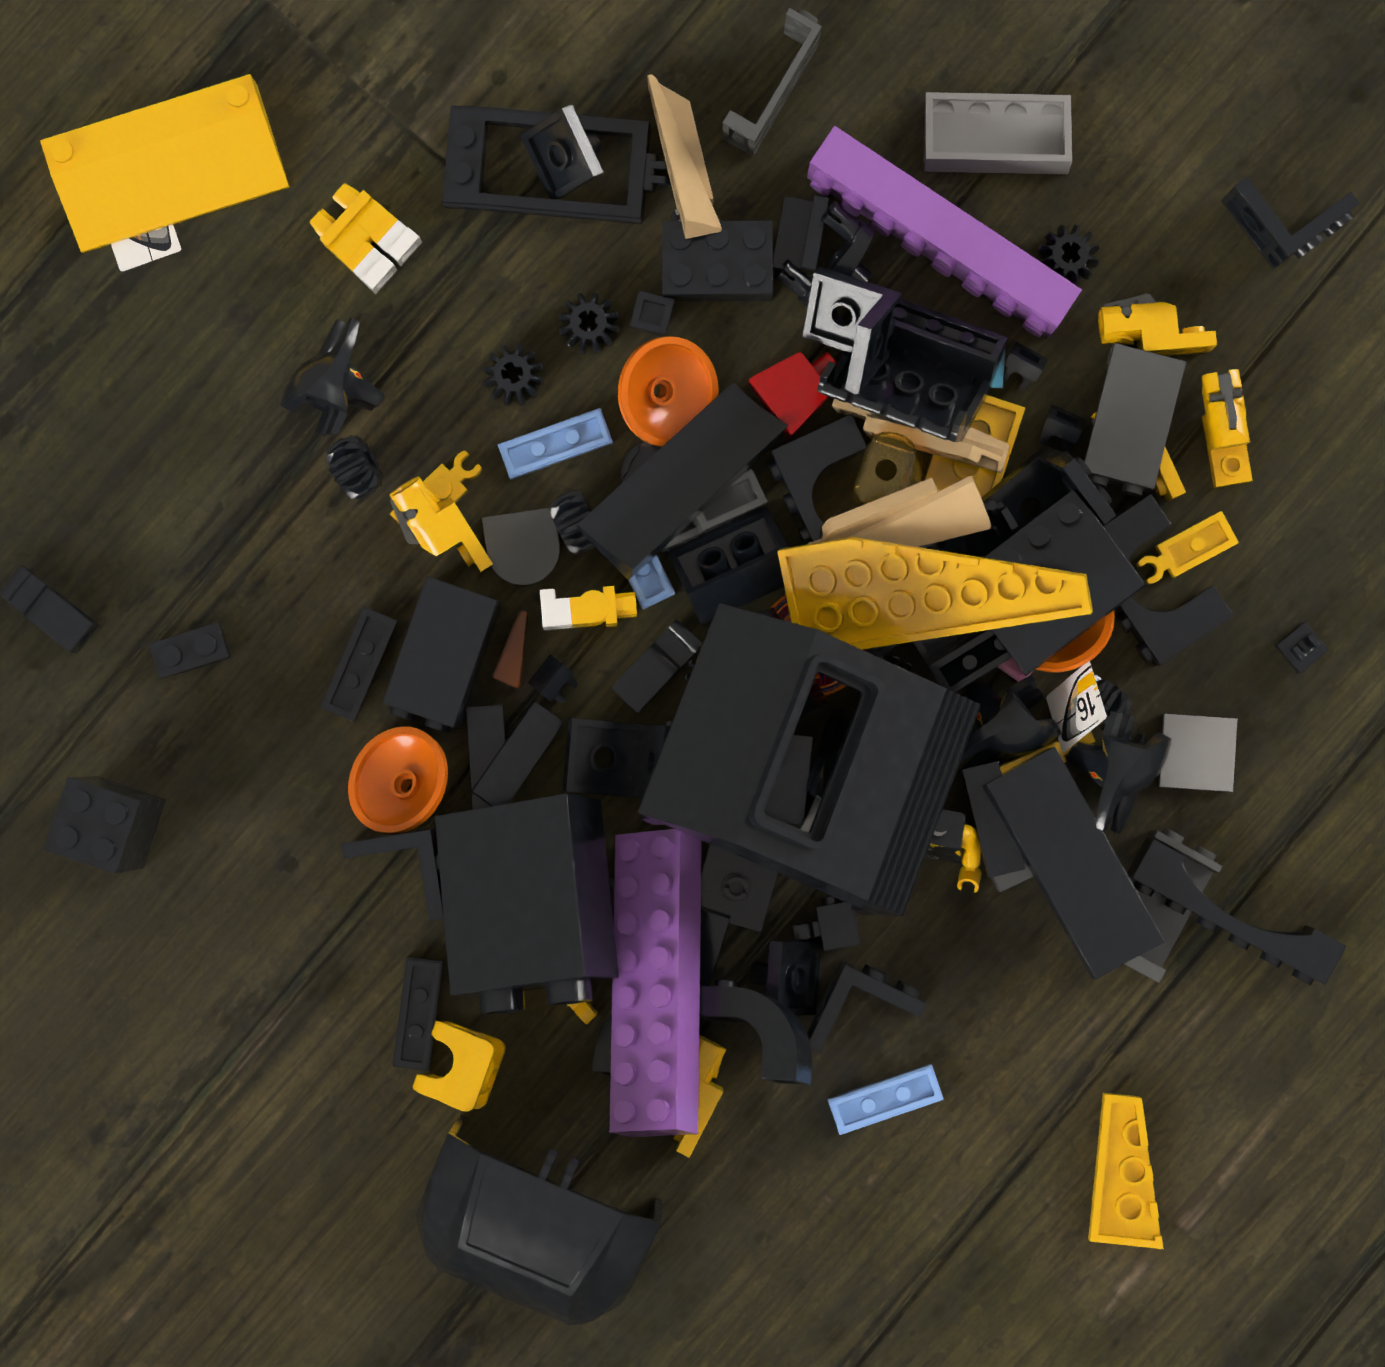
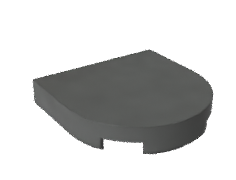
(522, 545)

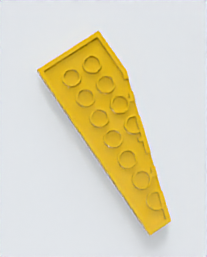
(904, 594)

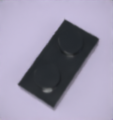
(189, 650)

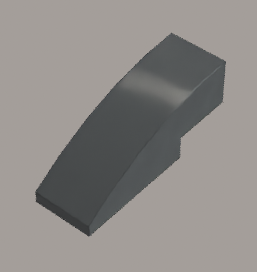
(736, 501)

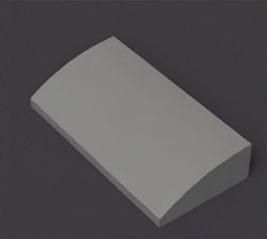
(997, 133)

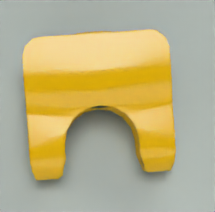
(473, 1069)

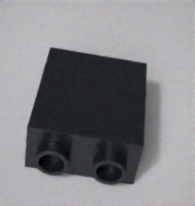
(526, 901)

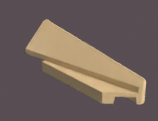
(684, 160)
(975, 449)
(914, 515)

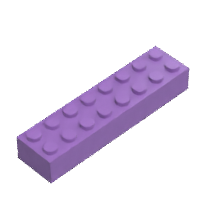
(941, 233)
(657, 985)

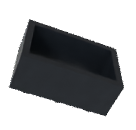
(720, 264)

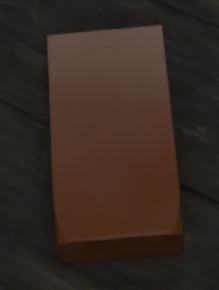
(512, 658)

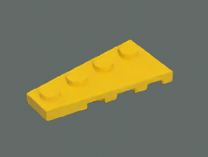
(1123, 1187)

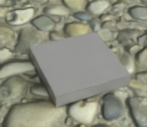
(1199, 752)

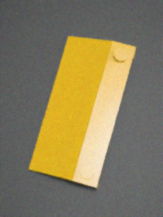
(165, 163)

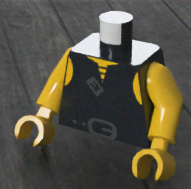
(957, 843)

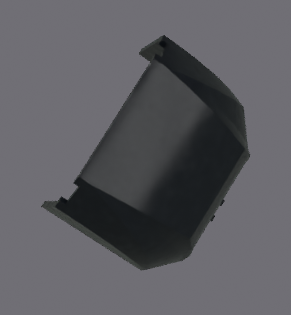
(530, 1234)

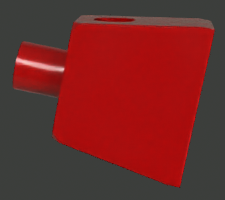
(791, 389)

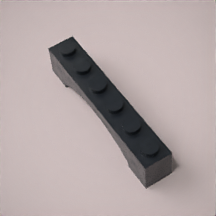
(1307, 951)

